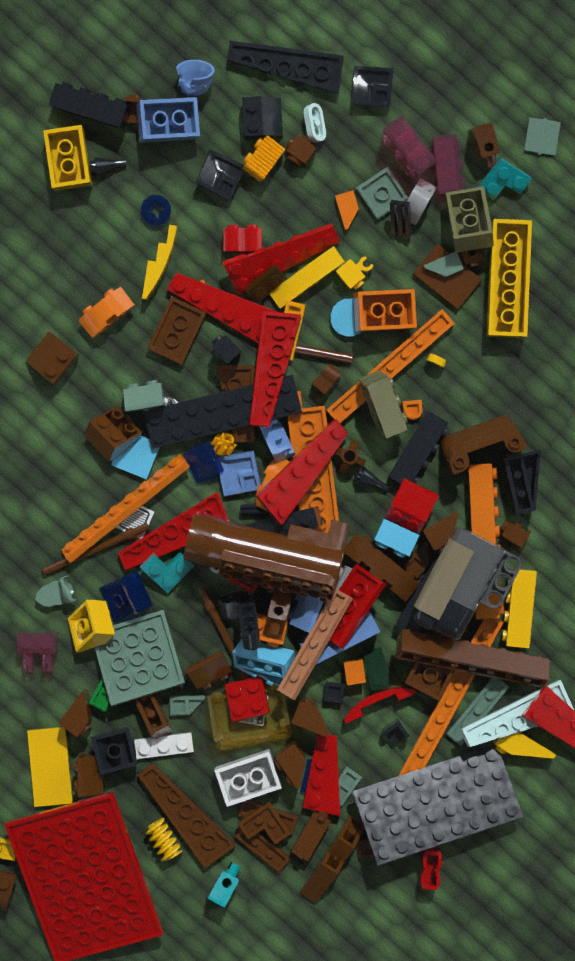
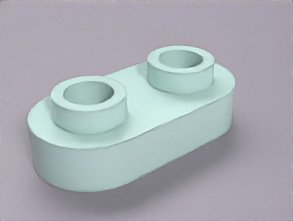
(314, 122)

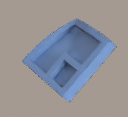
(239, 473)

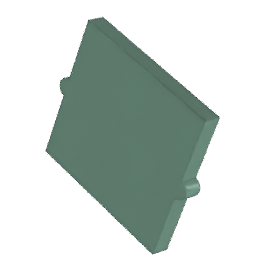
(542, 136)

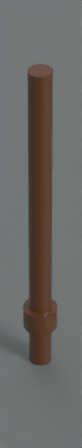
(129, 533)
(210, 606)

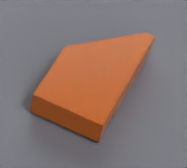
(347, 207)

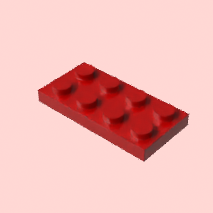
(364, 590)

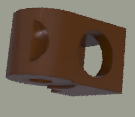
(326, 379)

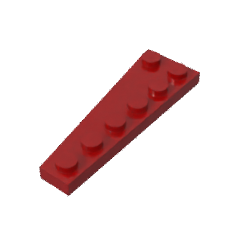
(228, 308)
(274, 352)
(293, 481)
(552, 715)

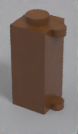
(311, 834)

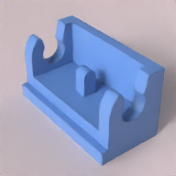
(278, 441)

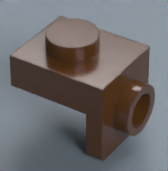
(131, 102)

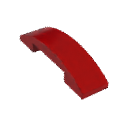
(401, 692)

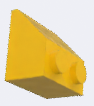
(91, 625)

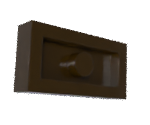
(266, 283)

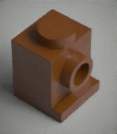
(474, 260)
(514, 533)

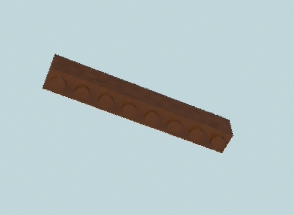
(472, 658)

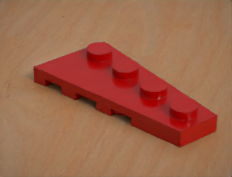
(323, 780)

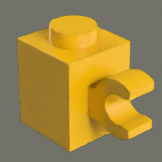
(351, 273)

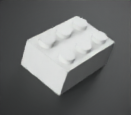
(248, 777)

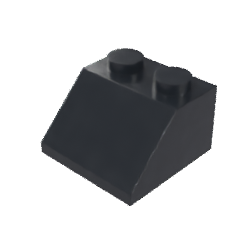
(262, 117)
(114, 750)

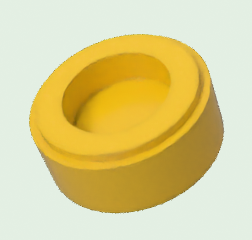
(434, 359)

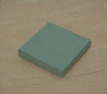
(379, 192)

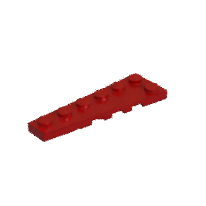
(246, 268)
(171, 534)

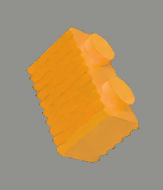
(263, 158)

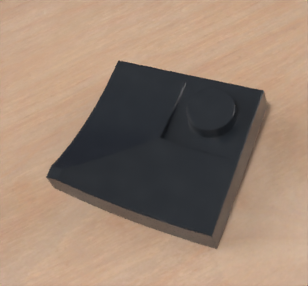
(372, 86)
(220, 175)

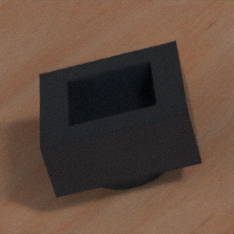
(333, 692)

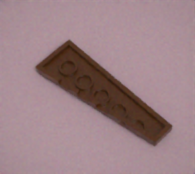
(194, 826)

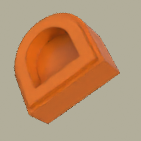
(412, 409)

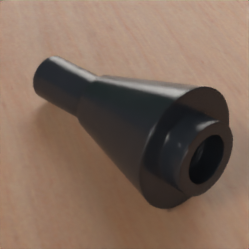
(103, 165)
(366, 477)

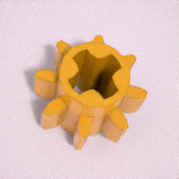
(223, 444)

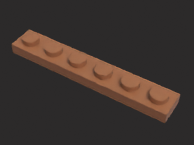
(314, 645)

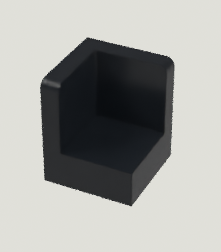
(395, 731)

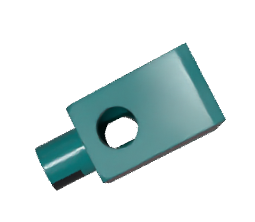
(219, 893)

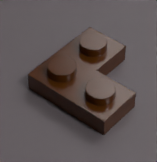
(265, 818)

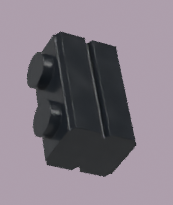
(226, 349)

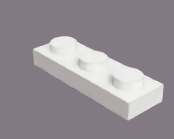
(164, 745)

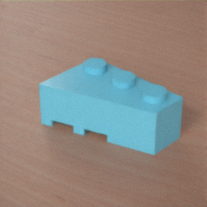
(266, 662)

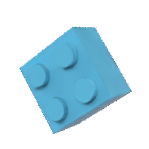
(396, 537)

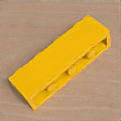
(520, 610)

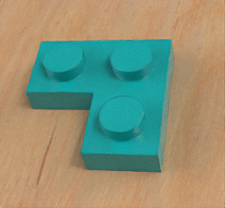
(504, 174)
(167, 575)

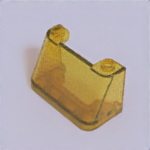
(238, 734)

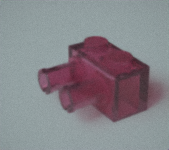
(37, 642)

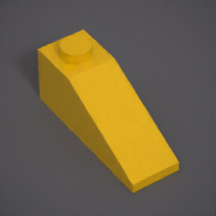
(522, 745)

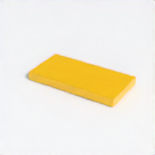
(50, 766)

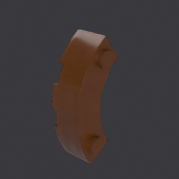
(378, 564)

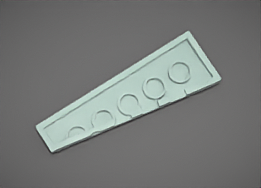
(507, 719)

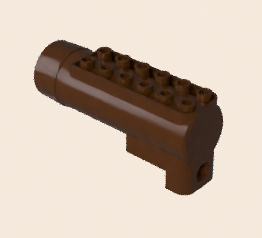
(298, 563)

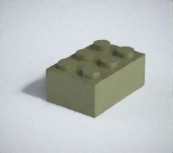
(469, 219)
(383, 404)

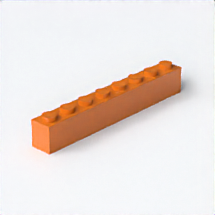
(484, 521)

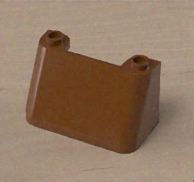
(458, 444)

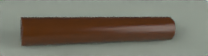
(324, 354)

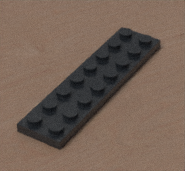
(213, 414)

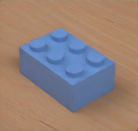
(168, 119)

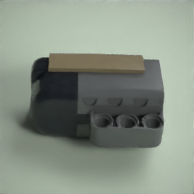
(460, 580)

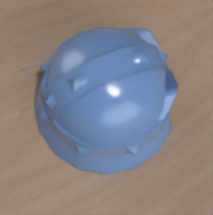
(195, 76)

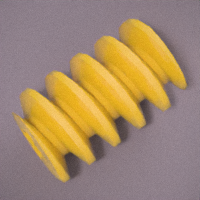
(162, 839)

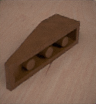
(153, 716)

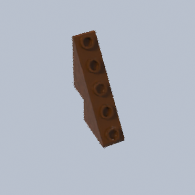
(333, 859)

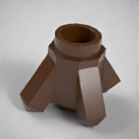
(349, 457)

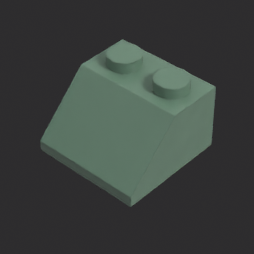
(144, 397)

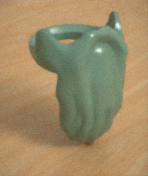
(56, 593)

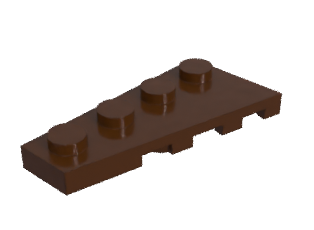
(236, 377)

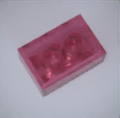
(408, 148)

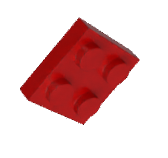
(247, 699)

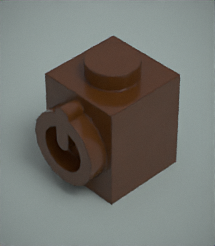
(300, 150)

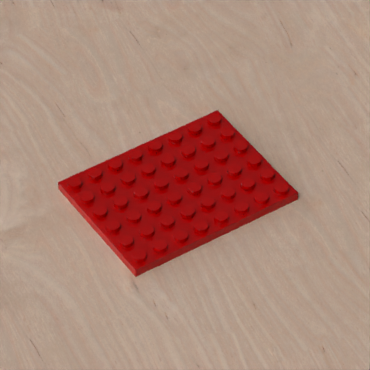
(84, 878)

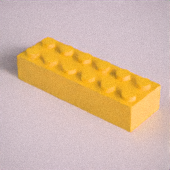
(509, 278)

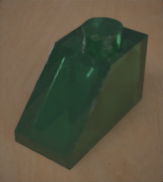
(376, 668)

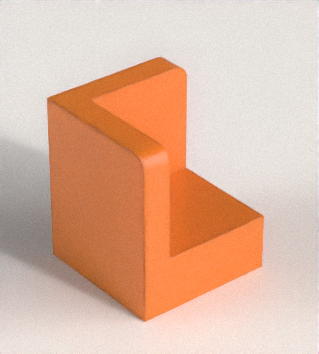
(354, 671)

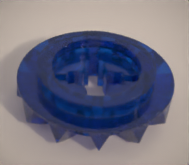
(147, 206)

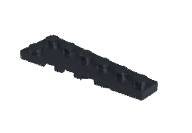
(301, 66)

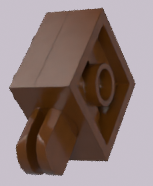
(428, 679)

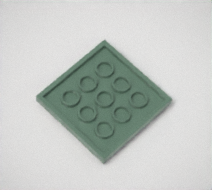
(139, 659)

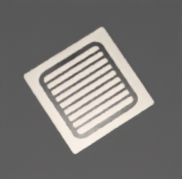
(137, 518)

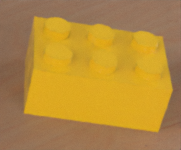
(67, 158)

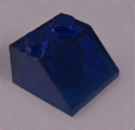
(126, 596)

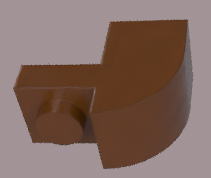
(7, 883)

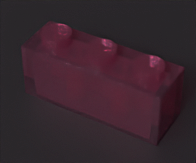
(448, 164)

